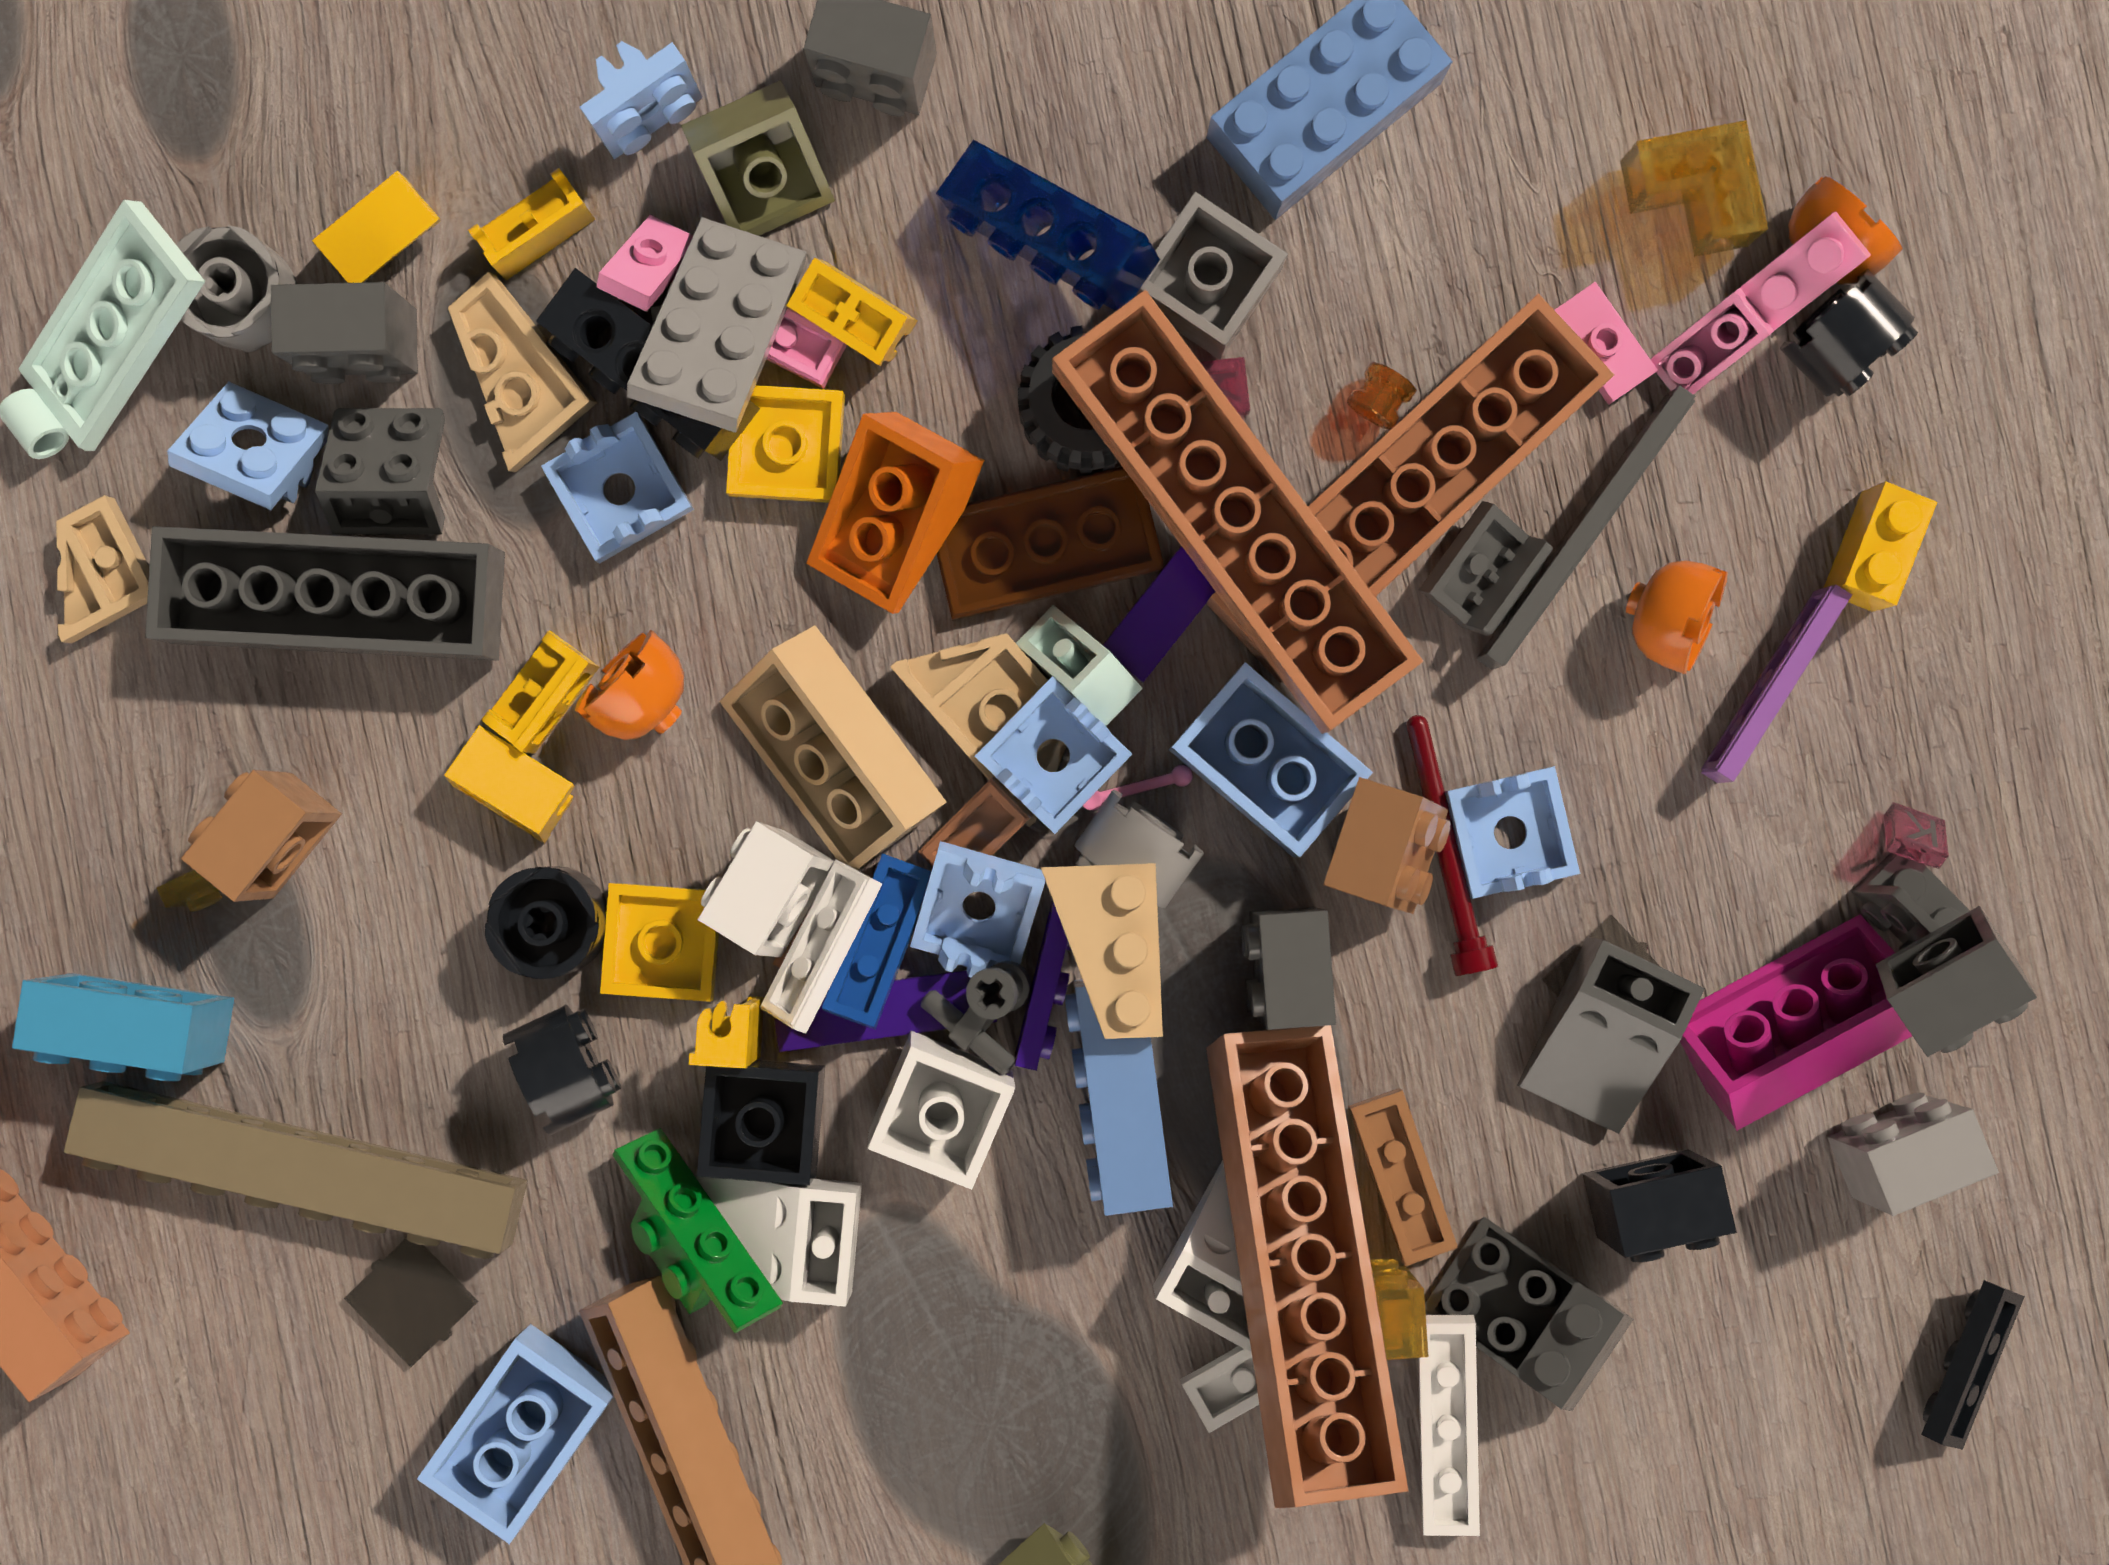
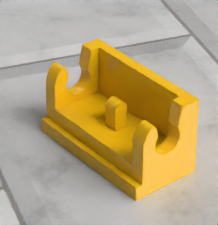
(533, 226)
(376, 229)
(850, 312)
(540, 694)
(511, 784)
(733, 1038)

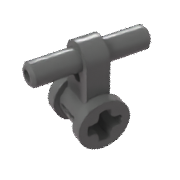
(970, 1028)

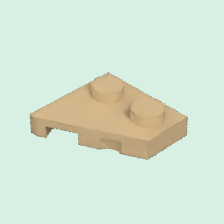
(98, 569)

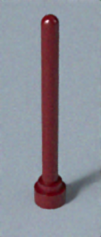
(1471, 949)

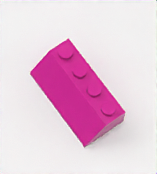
(1794, 1023)

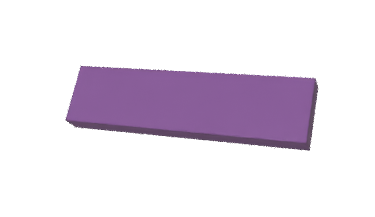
(1775, 684)

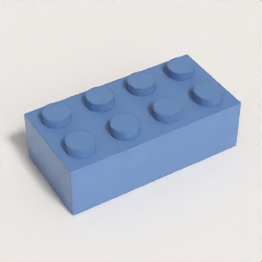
(1327, 100)
(1121, 1114)

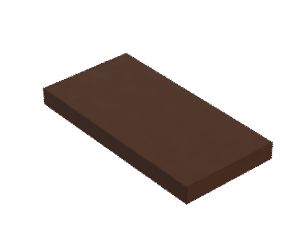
(1048, 543)

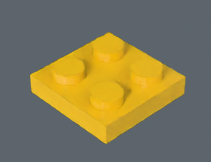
(789, 446)
(658, 944)

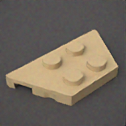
(977, 692)

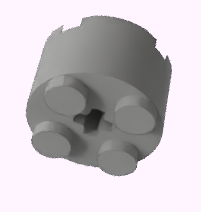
(228, 257)
(1137, 837)

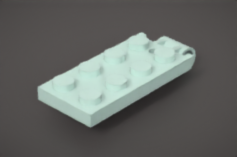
(102, 335)

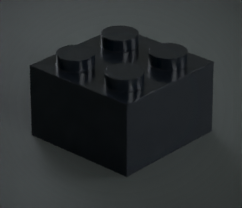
(762, 1122)
(1660, 1205)

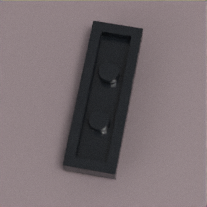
(1971, 1364)

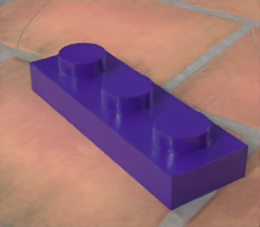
(1048, 988)

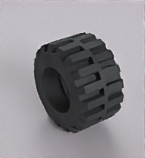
(1041, 423)

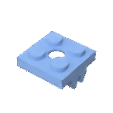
(640, 97)
(587, 464)
(260, 472)
(1059, 716)
(1548, 843)
(970, 942)

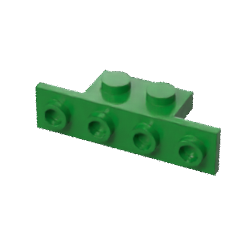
(690, 1236)

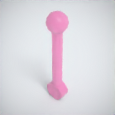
(1180, 776)

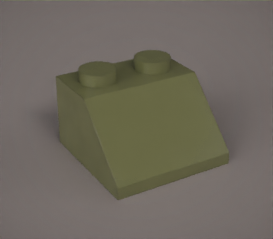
(758, 161)

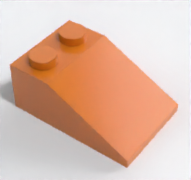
(892, 508)

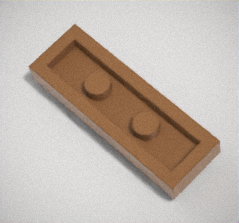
(1403, 1176)

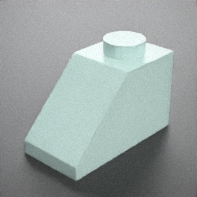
(1079, 664)

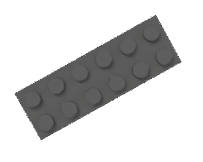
(325, 593)

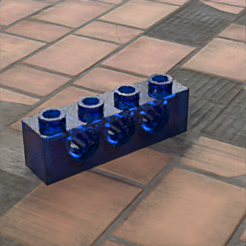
(988, 180)

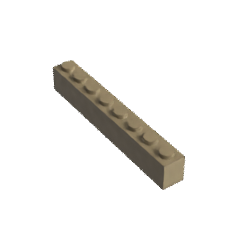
(295, 1168)

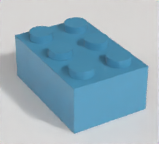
(122, 1025)

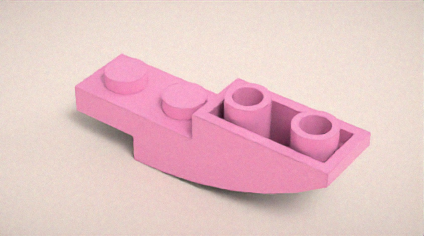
(1761, 305)

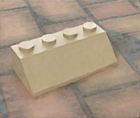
(831, 749)

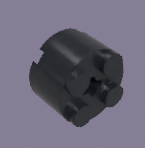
(1849, 335)
(517, 912)
(561, 1069)

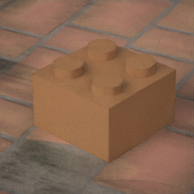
(259, 835)
(1388, 846)

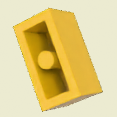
(1881, 545)

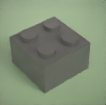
(871, 53)
(344, 331)
(1289, 967)
(1955, 983)

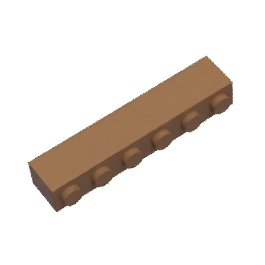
(677, 1427)

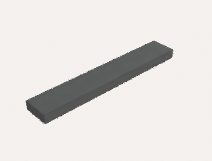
(1587, 527)

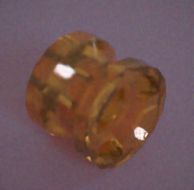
(1381, 395)

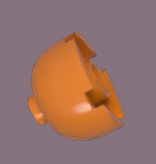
(1830, 196)
(1676, 612)
(636, 690)

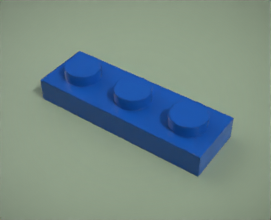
(880, 944)

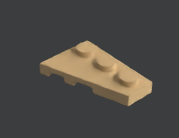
(523, 378)
(1115, 942)

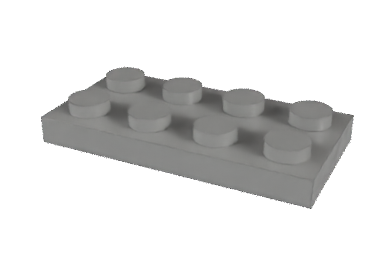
(717, 325)

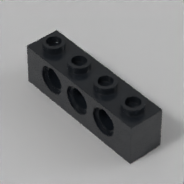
(576, 319)

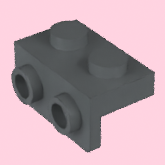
(1485, 570)

